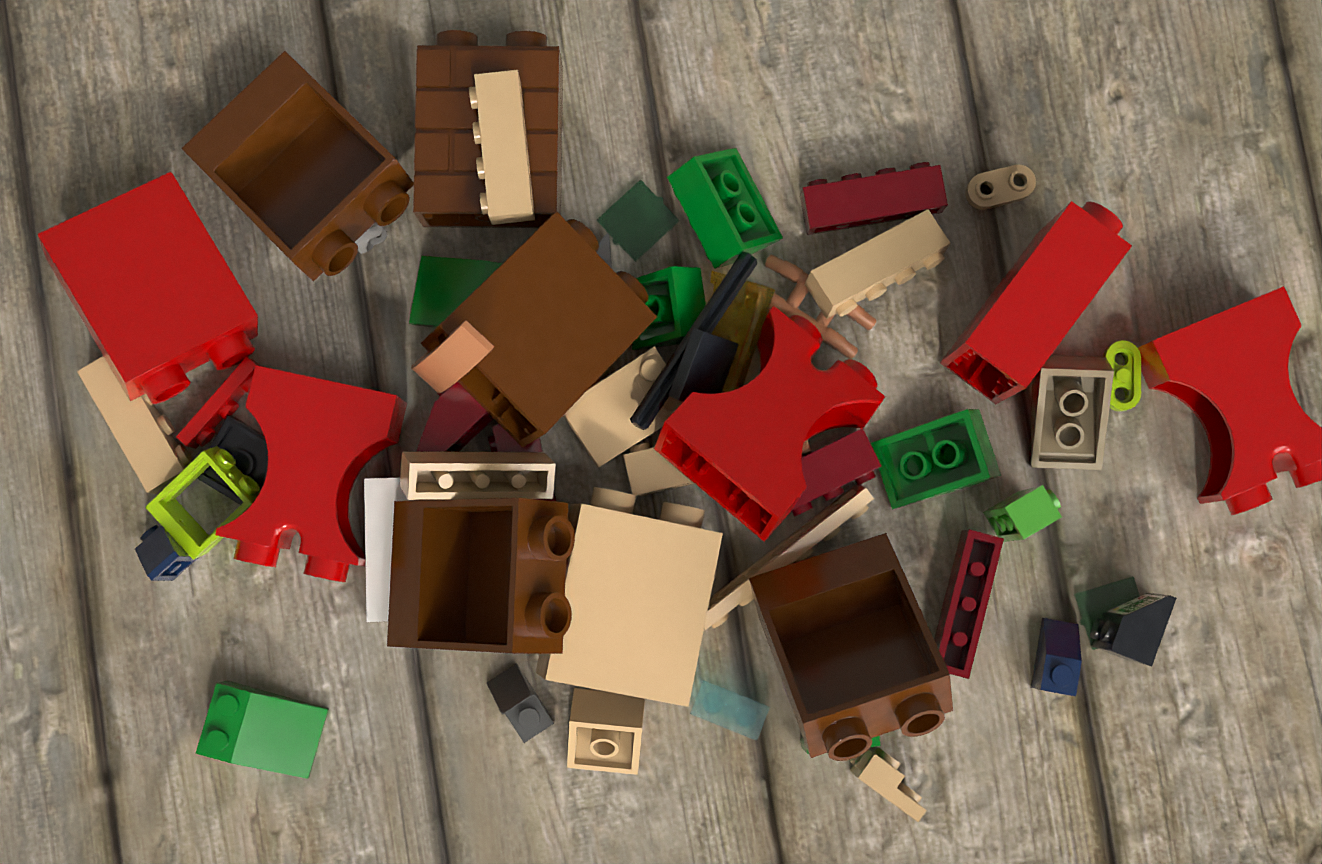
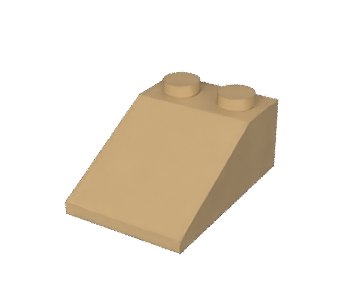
(605, 410)

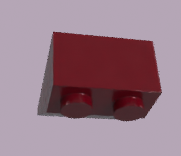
(453, 421)

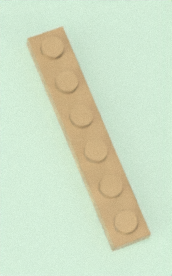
(794, 548)

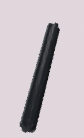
(705, 322)

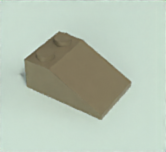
(1070, 412)

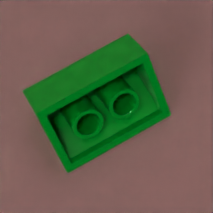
(724, 206)

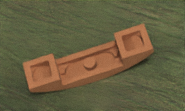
(452, 357)

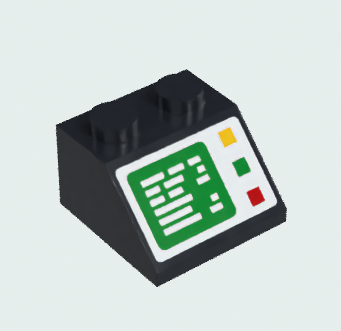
(1134, 628)

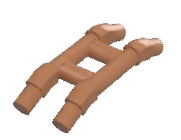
(791, 305)

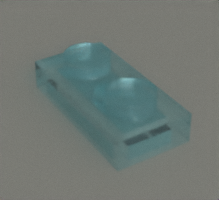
(729, 710)

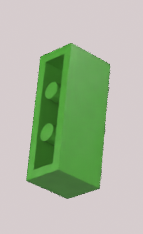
(1024, 513)

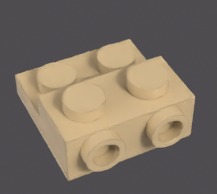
(881, 774)

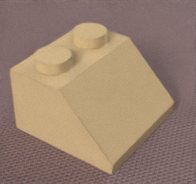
(605, 731)

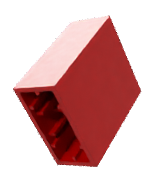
(152, 288)
(1038, 301)

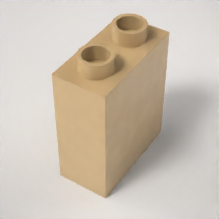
(635, 599)

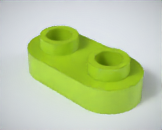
(1126, 376)

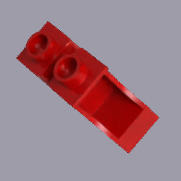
(1240, 390)
(750, 440)
(316, 446)

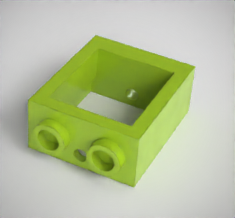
(179, 522)

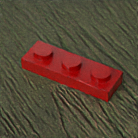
(219, 406)

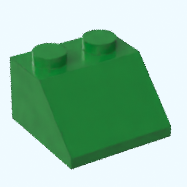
(676, 300)

